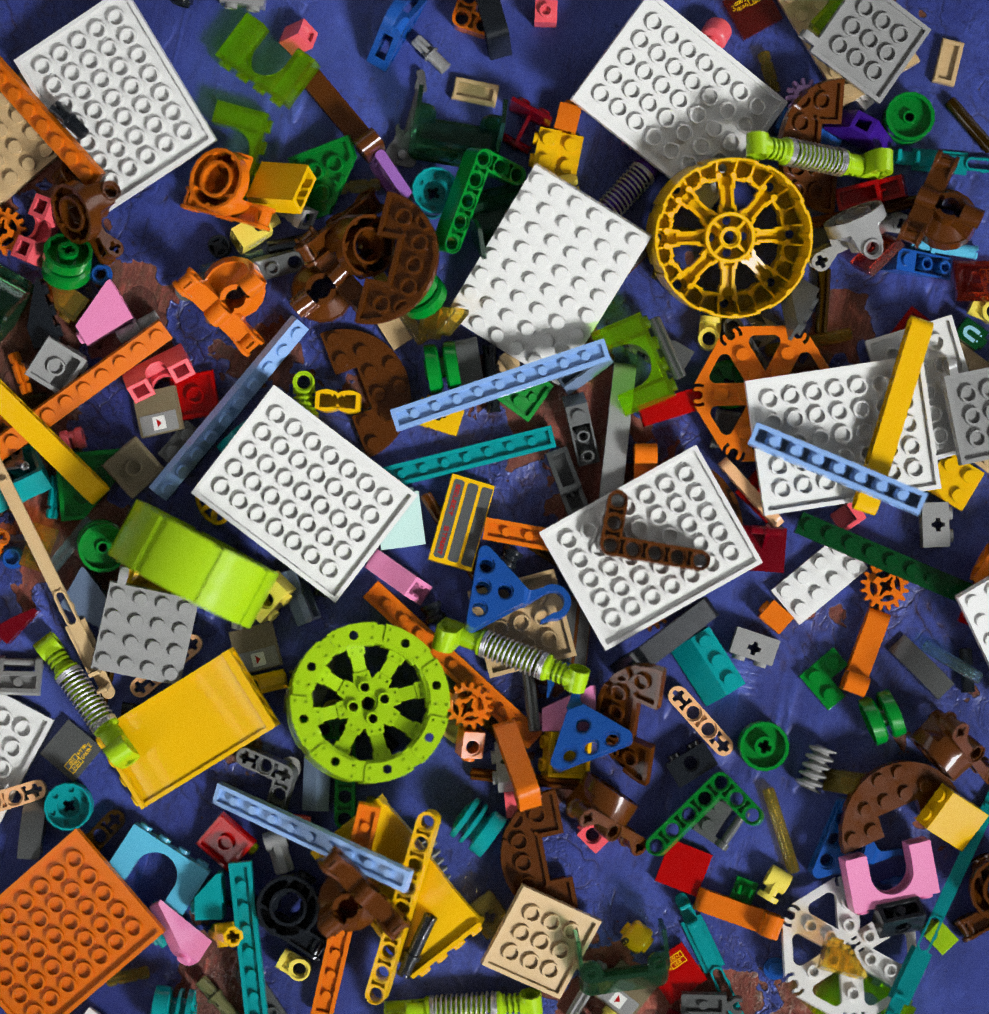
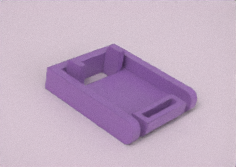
(389, 175)

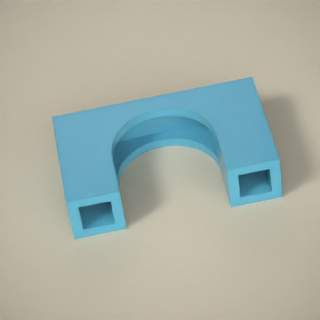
(190, 872)

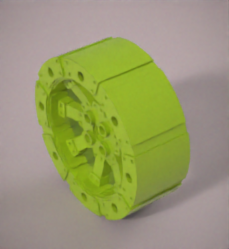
(193, 564)
(320, 751)

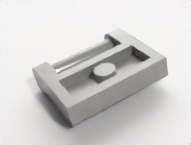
(21, 682)

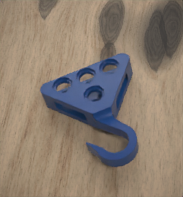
(397, 25)
(503, 578)
(572, 740)
(832, 867)

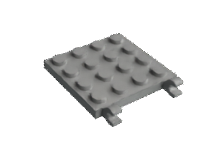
(868, 43)
(968, 411)
(143, 632)

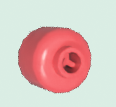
(717, 30)

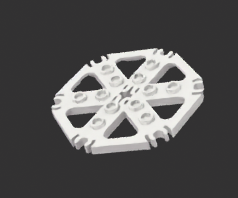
(847, 927)

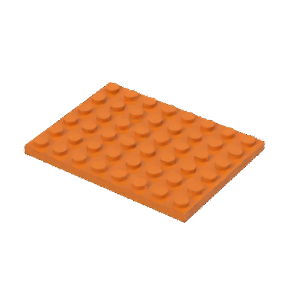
(68, 929)

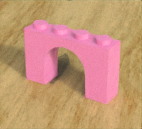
(919, 877)

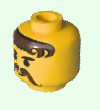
(636, 936)

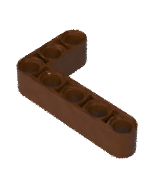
(364, 139)
(643, 545)

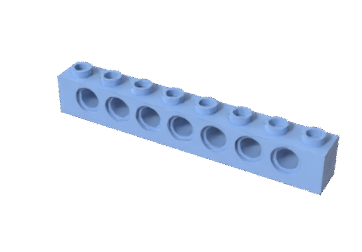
(837, 469)

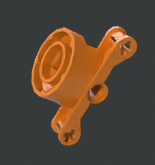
(218, 189)
(226, 313)

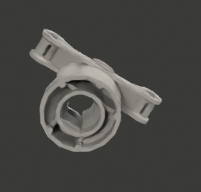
(856, 231)

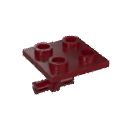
(525, 110)
(770, 545)

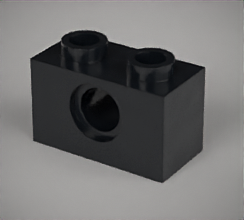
(704, 762)
(899, 917)

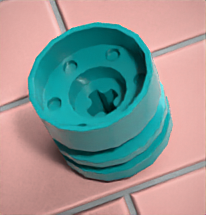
(430, 180)
(55, 806)
(477, 826)
(167, 1004)

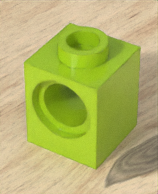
(945, 938)

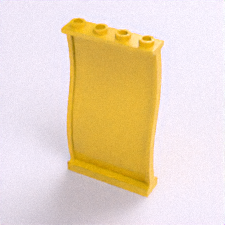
(192, 727)
(437, 894)

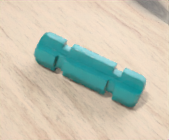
(53, 499)

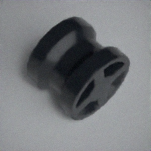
(215, 245)
(510, 556)
(433, 612)

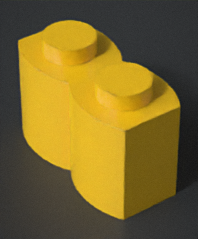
(344, 401)

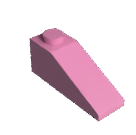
(182, 938)

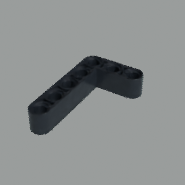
(495, 28)
(670, 636)

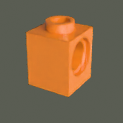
(567, 117)
(774, 616)
(465, 736)

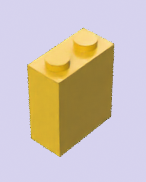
(282, 186)
(952, 817)

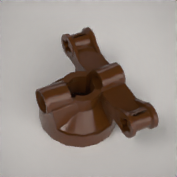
(80, 212)
(928, 221)
(340, 236)
(340, 299)
(949, 747)
(607, 809)
(345, 880)
(978, 920)

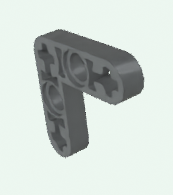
(278, 778)

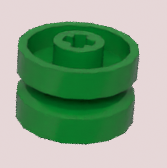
(920, 113)
(66, 263)
(431, 302)
(441, 367)
(89, 539)
(883, 716)
(776, 745)

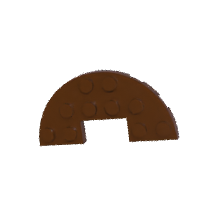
(804, 120)
(412, 264)
(382, 378)
(621, 702)
(883, 791)
(524, 854)

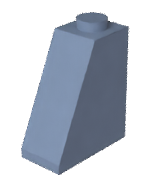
(87, 597)

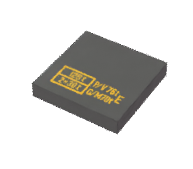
(71, 750)

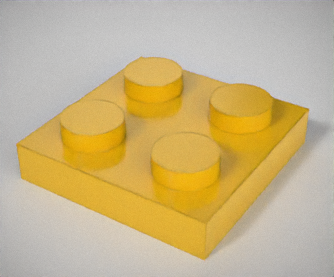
(956, 482)

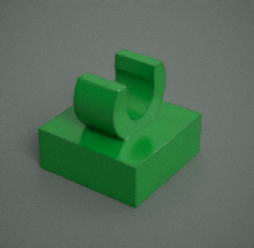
(743, 889)

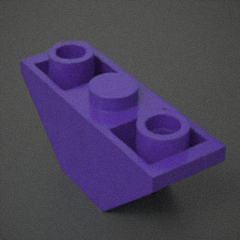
(860, 130)

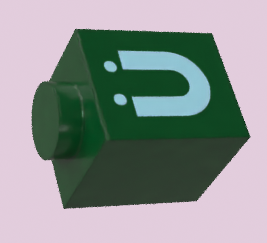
(972, 334)

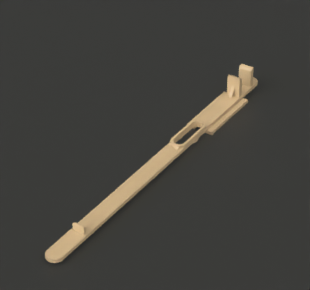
(80, 631)

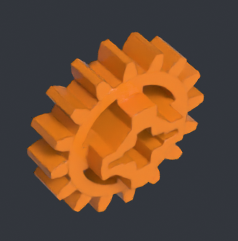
(5, 222)
(877, 594)
(477, 709)

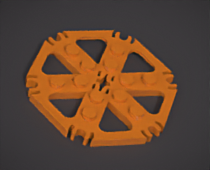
(750, 369)

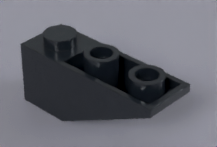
(41, 316)

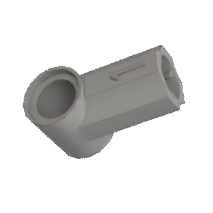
(279, 852)

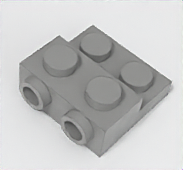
(56, 364)

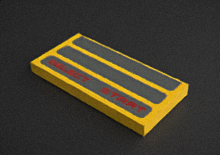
(461, 522)

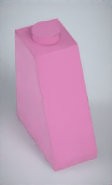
(103, 316)
(398, 577)
(554, 713)

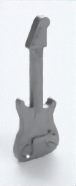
(399, 146)

